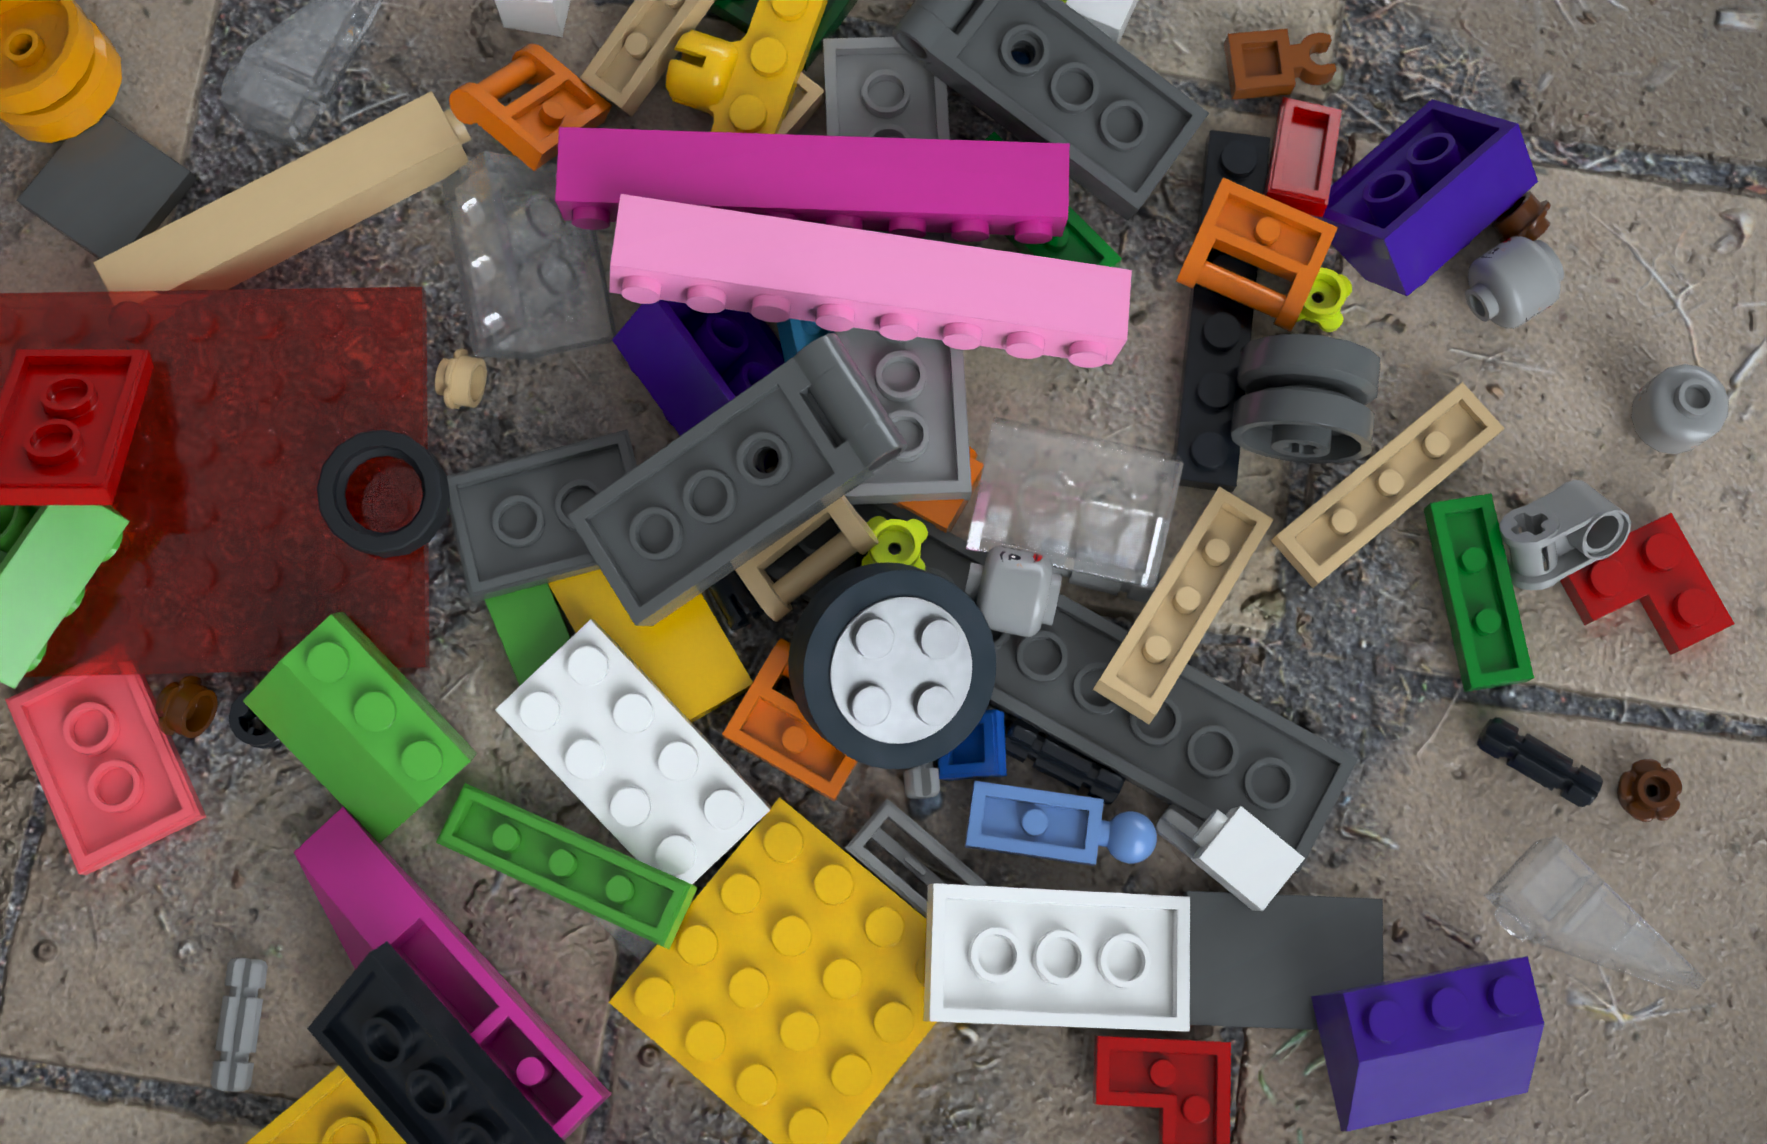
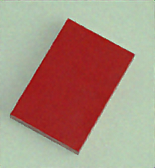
(69, 423)

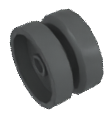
(1306, 398)

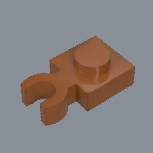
(1267, 63)

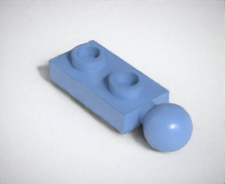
(1053, 826)

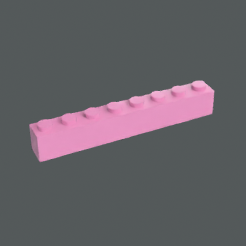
(868, 281)

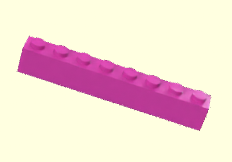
(822, 179)

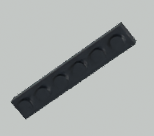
(1217, 330)

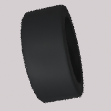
(356, 451)

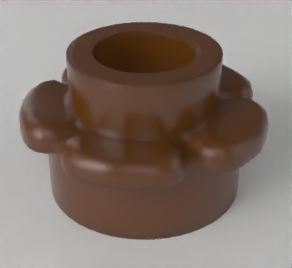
(1523, 219)
(186, 707)
(1633, 795)

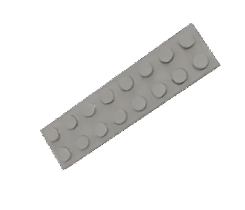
(920, 382)

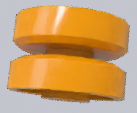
(54, 69)

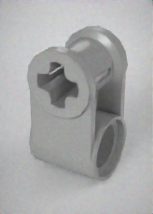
(1563, 529)

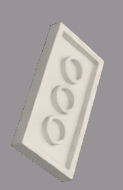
(633, 756)
(1057, 958)

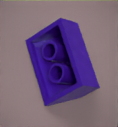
(1427, 193)
(697, 358)
(1430, 1041)

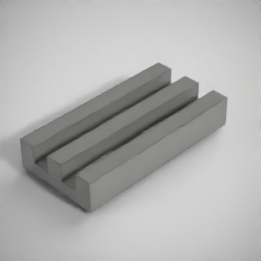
(921, 837)

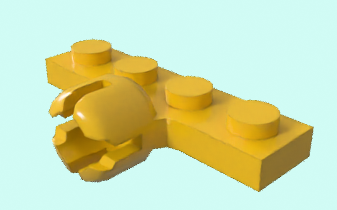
(747, 80)

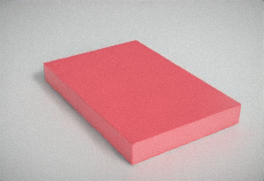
(104, 765)

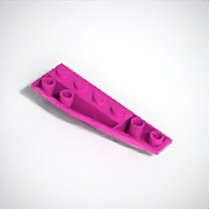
(378, 902)

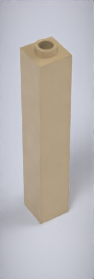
(295, 204)

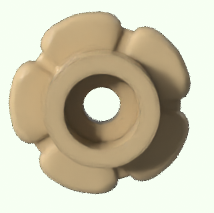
(461, 380)

